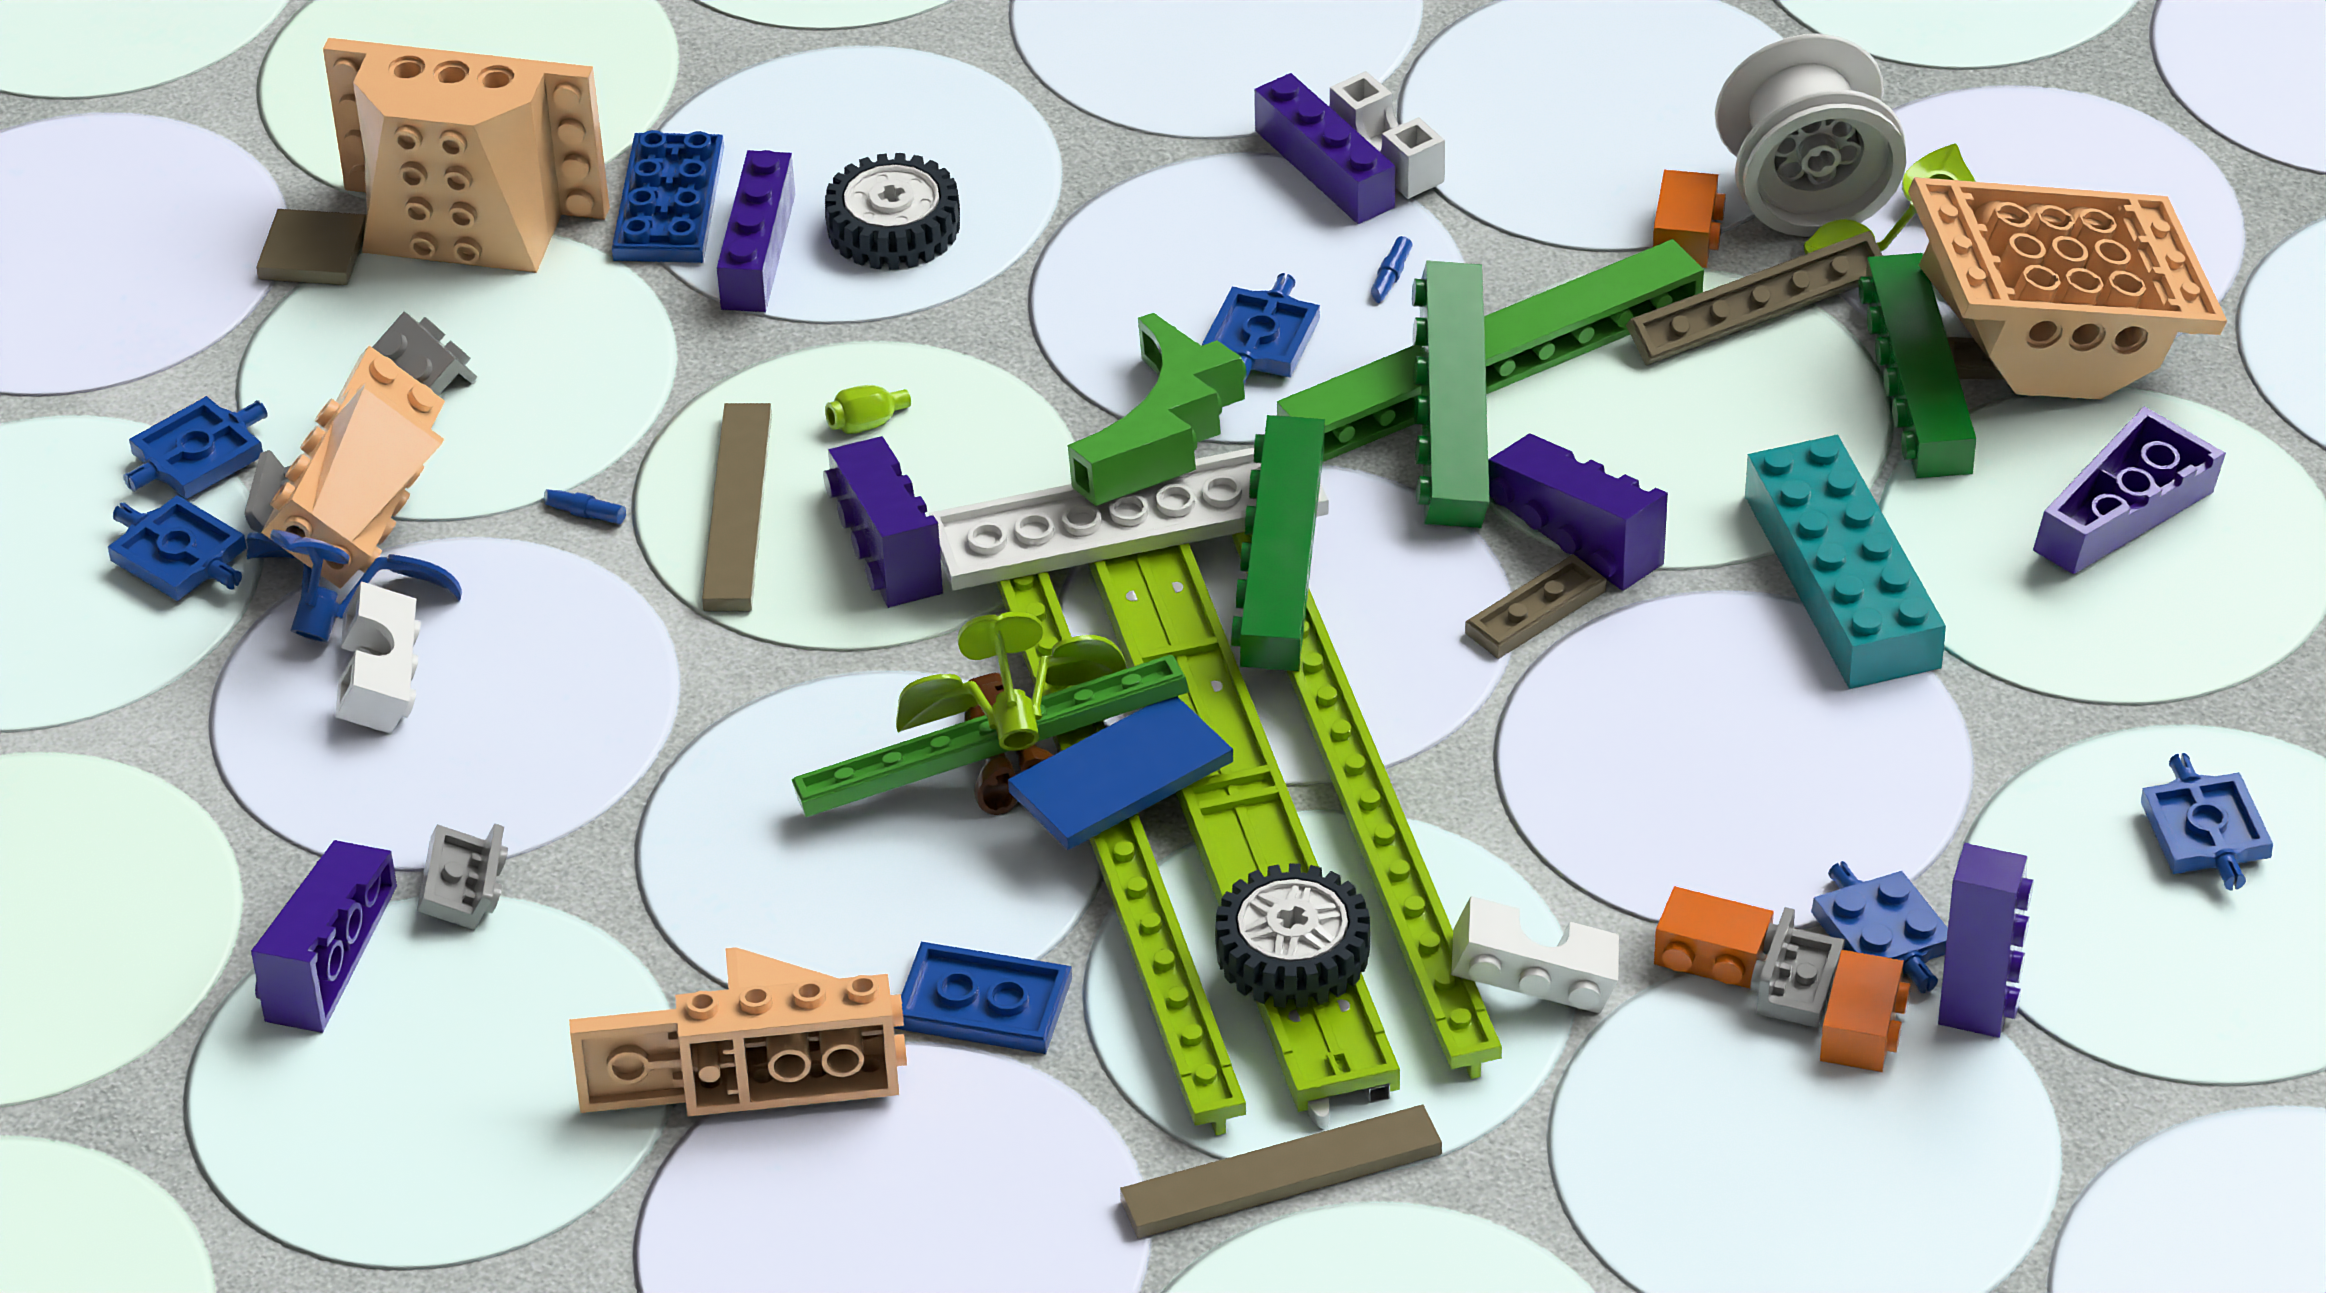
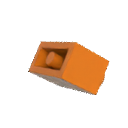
(1688, 213)
(1711, 936)
(1863, 1011)

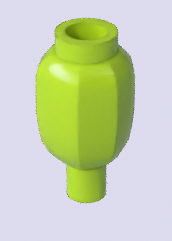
(864, 408)

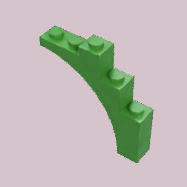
(1164, 429)

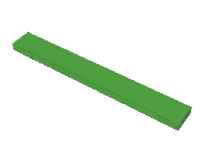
(975, 740)

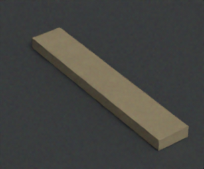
(1752, 299)
(737, 507)
(1280, 1171)

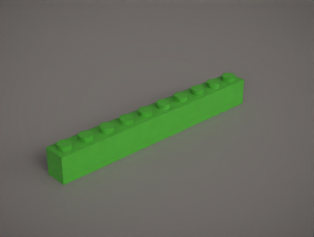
(1517, 344)

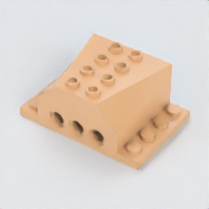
(465, 150)
(2064, 282)

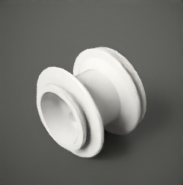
(1811, 133)

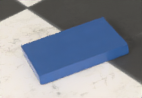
(984, 997)

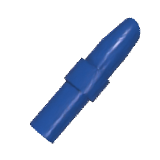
(1391, 268)
(585, 505)

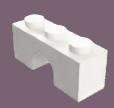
(1411, 147)
(378, 678)
(1497, 952)

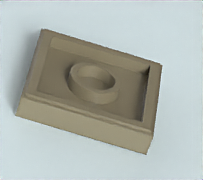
(311, 247)

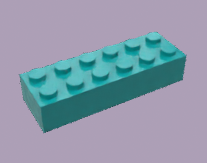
(1844, 562)

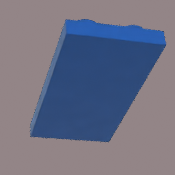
(668, 197)
(1120, 771)

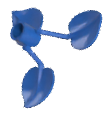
(318, 604)

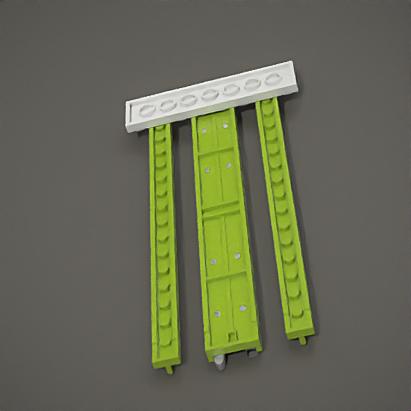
(1241, 811)

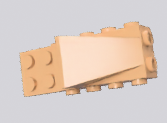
(358, 464)
(760, 1044)

